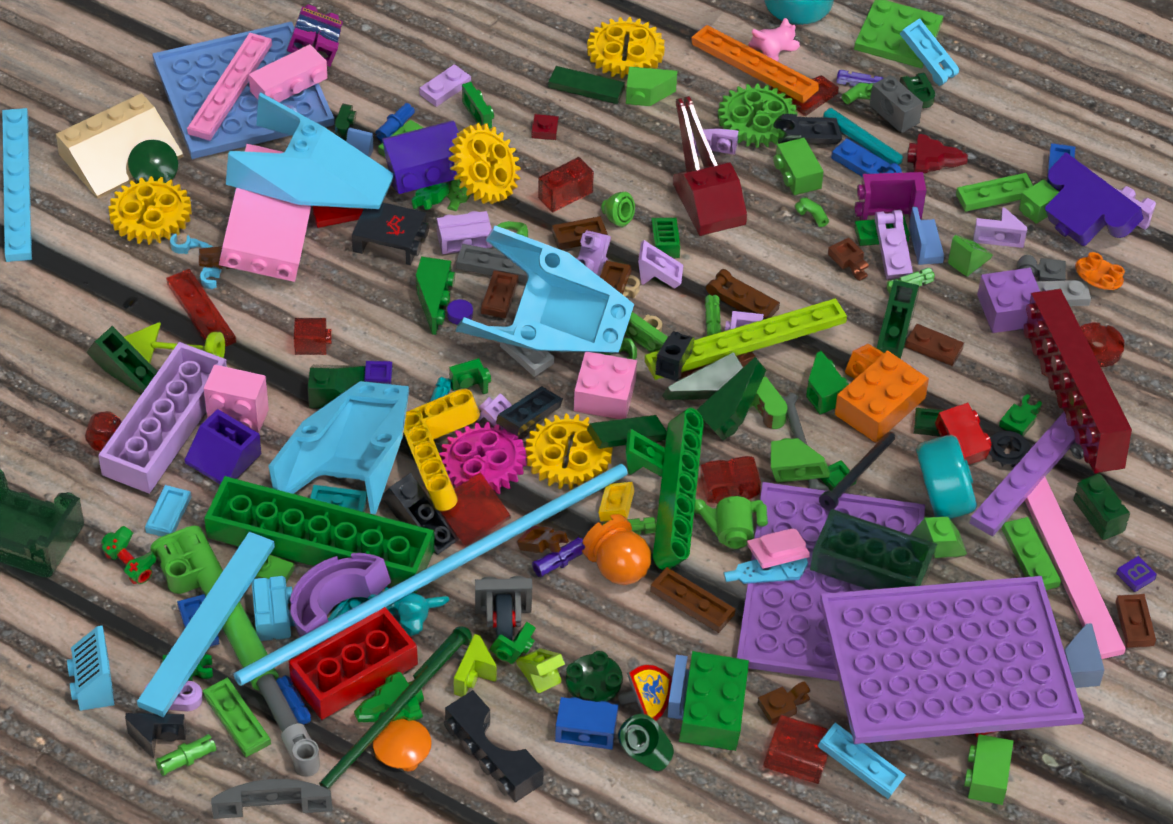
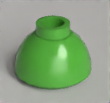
(619, 208)

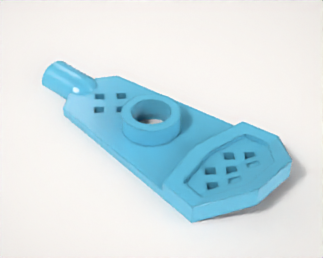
(782, 572)

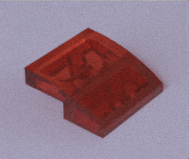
(796, 750)

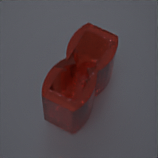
(730, 479)

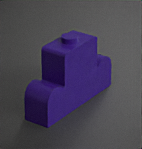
(1088, 203)

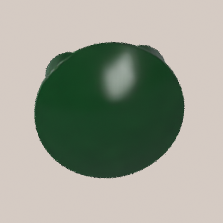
(153, 159)
(594, 677)

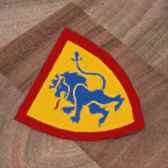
(650, 689)

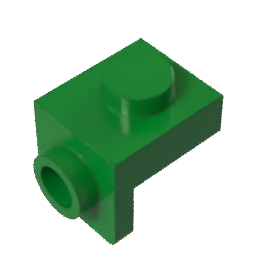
(510, 650)

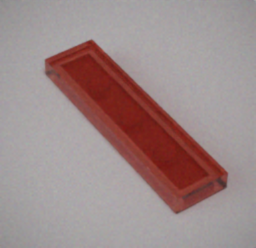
(199, 306)

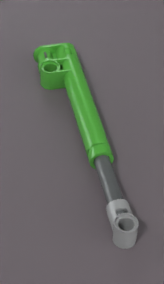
(197, 566)

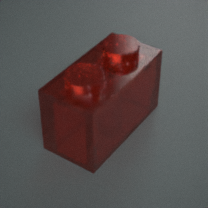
(565, 184)

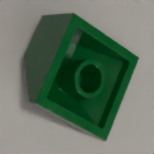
(330, 381)

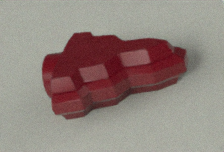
(933, 155)

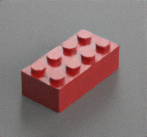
(353, 663)

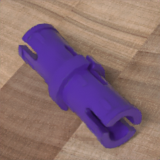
(558, 559)

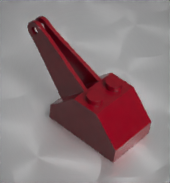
(708, 192)

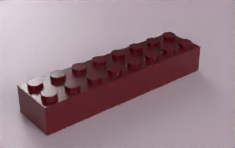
(1077, 381)

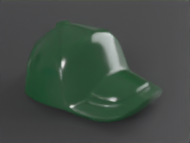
(645, 742)

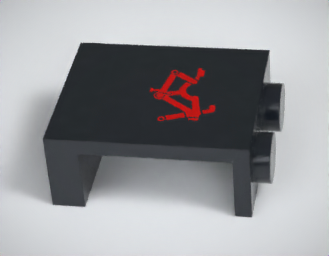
(391, 227)

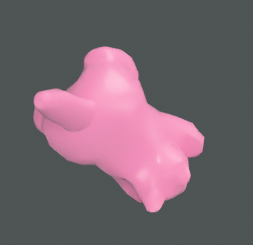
(775, 40)

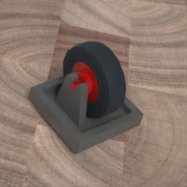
(503, 602)

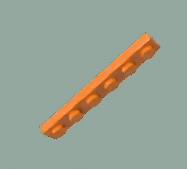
(755, 63)

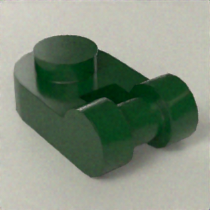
(920, 88)
(344, 119)

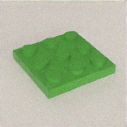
(882, 31)

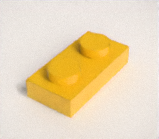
(616, 500)

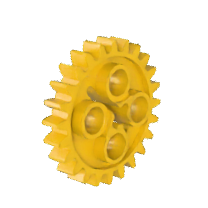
(607, 46)
(484, 163)
(150, 210)
(550, 445)

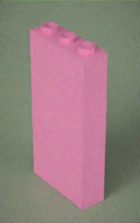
(264, 233)

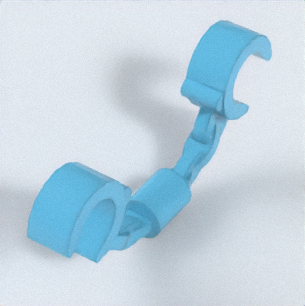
(207, 272)

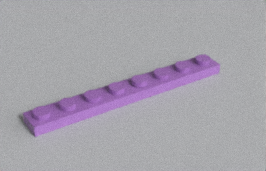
(1024, 477)

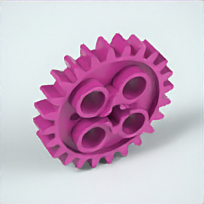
(484, 450)

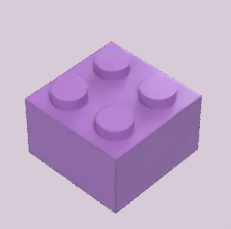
(1006, 297)

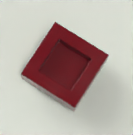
(545, 127)

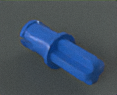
(395, 121)

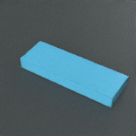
(861, 761)

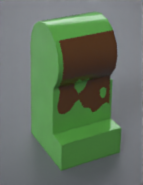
(770, 405)

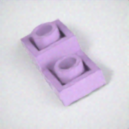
(720, 140)

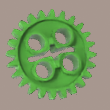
(754, 113)

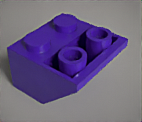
(223, 447)

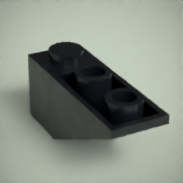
(414, 507)

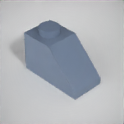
(1085, 658)

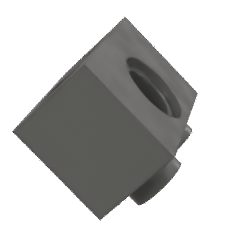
(896, 103)

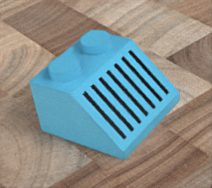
(91, 671)

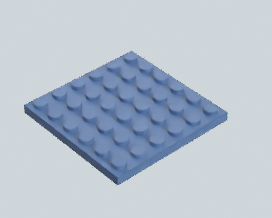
(194, 70)

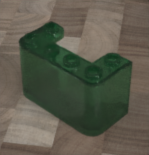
(36, 531)

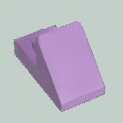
(1006, 232)
(658, 264)

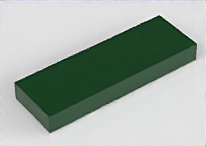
(586, 84)
(614, 432)

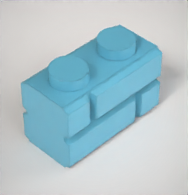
(271, 608)

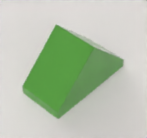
(967, 255)

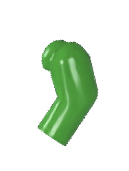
(859, 91)
(815, 209)

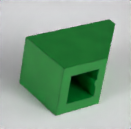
(824, 384)

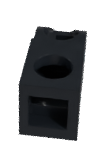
(674, 355)

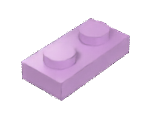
(444, 85)

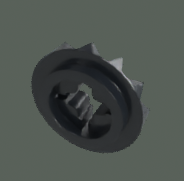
(1001, 441)

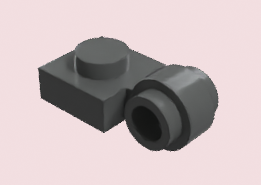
(1046, 269)

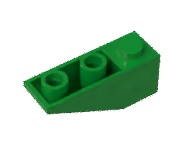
(432, 286)

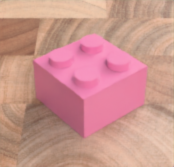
(605, 385)
(237, 395)

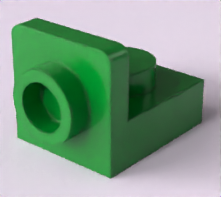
(469, 374)

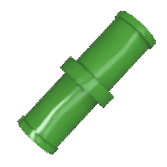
(185, 754)

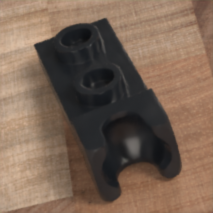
(813, 129)

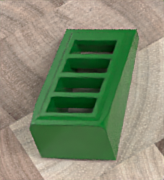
(666, 240)

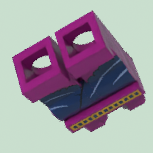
(317, 27)

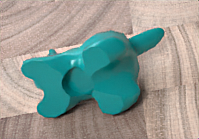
(413, 610)

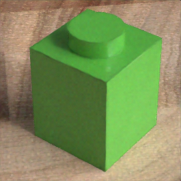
(1035, 200)

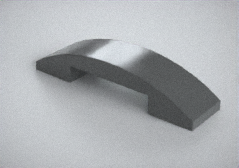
(271, 792)

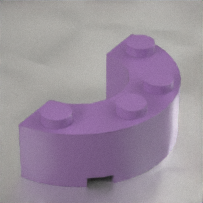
(333, 582)

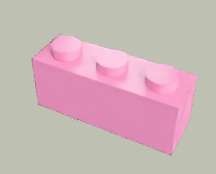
(289, 74)

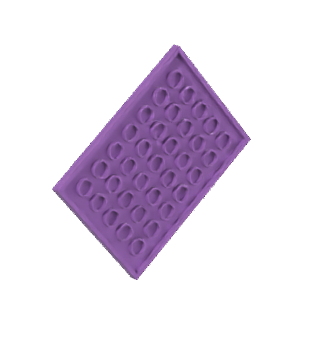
(784, 619)
(949, 659)

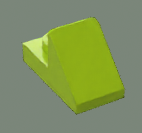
(475, 663)
(541, 668)

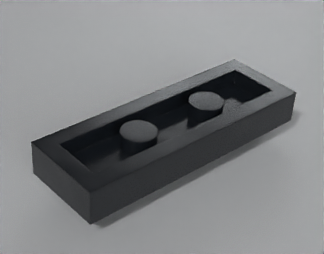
(529, 411)

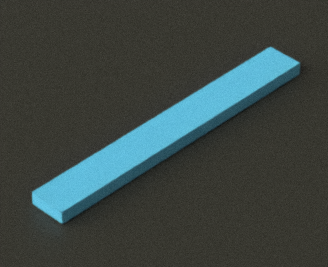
(205, 624)

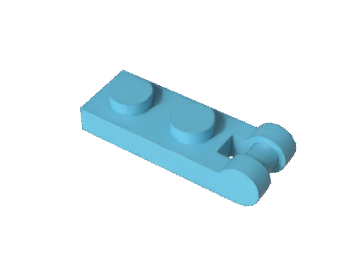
(930, 52)

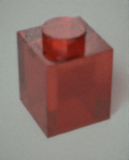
(311, 336)

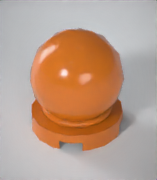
(618, 551)

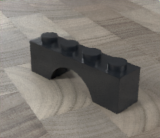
(514, 771)

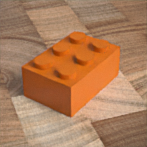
(881, 396)

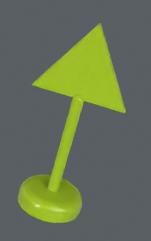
(145, 341)

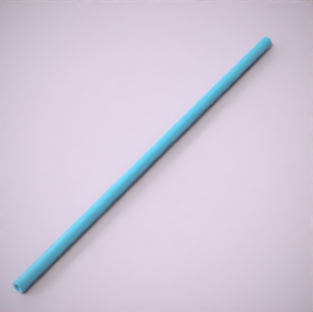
(428, 575)

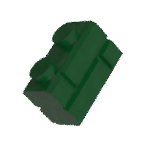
(1101, 506)

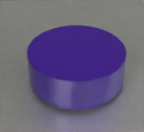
(458, 310)

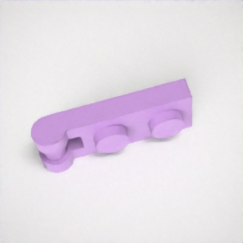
(893, 244)

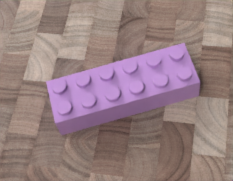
(160, 420)

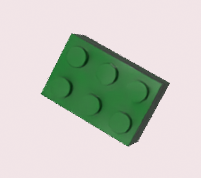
(714, 701)

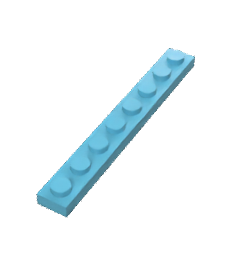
(16, 185)

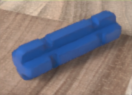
(294, 700)

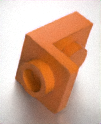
(862, 359)

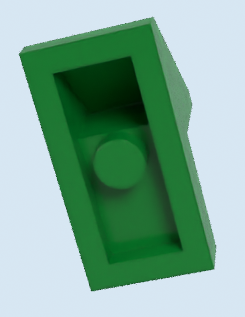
(643, 453)

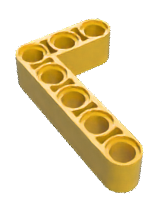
(433, 421)

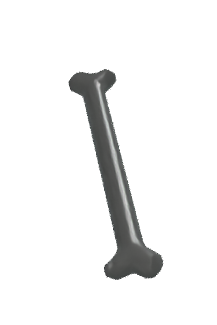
(798, 433)

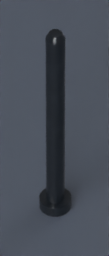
(829, 499)

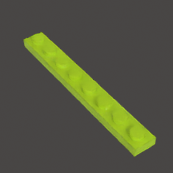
(759, 334)

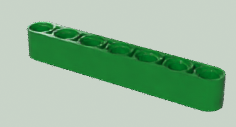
(678, 489)

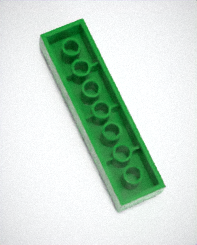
(314, 529)

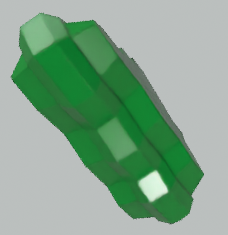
(385, 696)

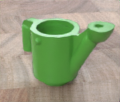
(733, 519)

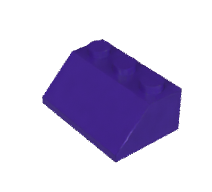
(421, 157)

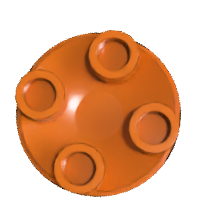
(1100, 272)
(403, 744)

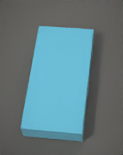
(168, 511)

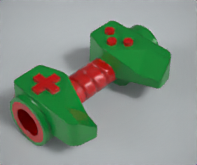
(115, 546)

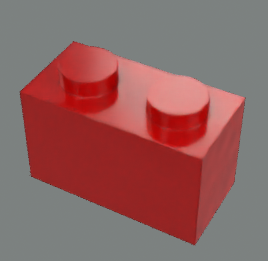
(965, 425)

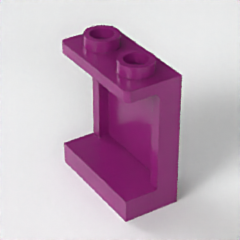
(890, 193)

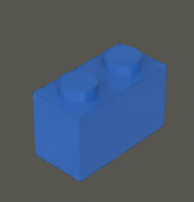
(586, 723)

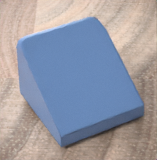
(361, 140)

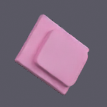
(778, 548)

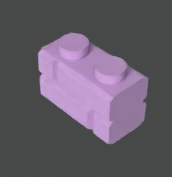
(463, 229)

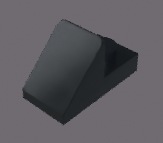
(148, 727)

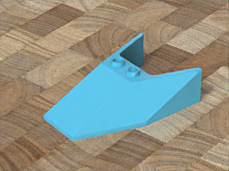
(313, 169)
(561, 303)
(346, 439)

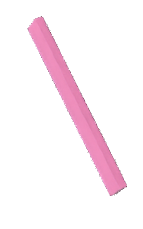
(1073, 569)

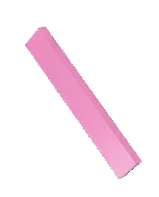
(229, 86)

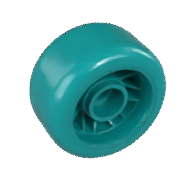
(799, 11)
(946, 477)

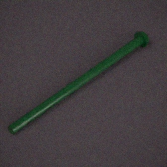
(460, 636)

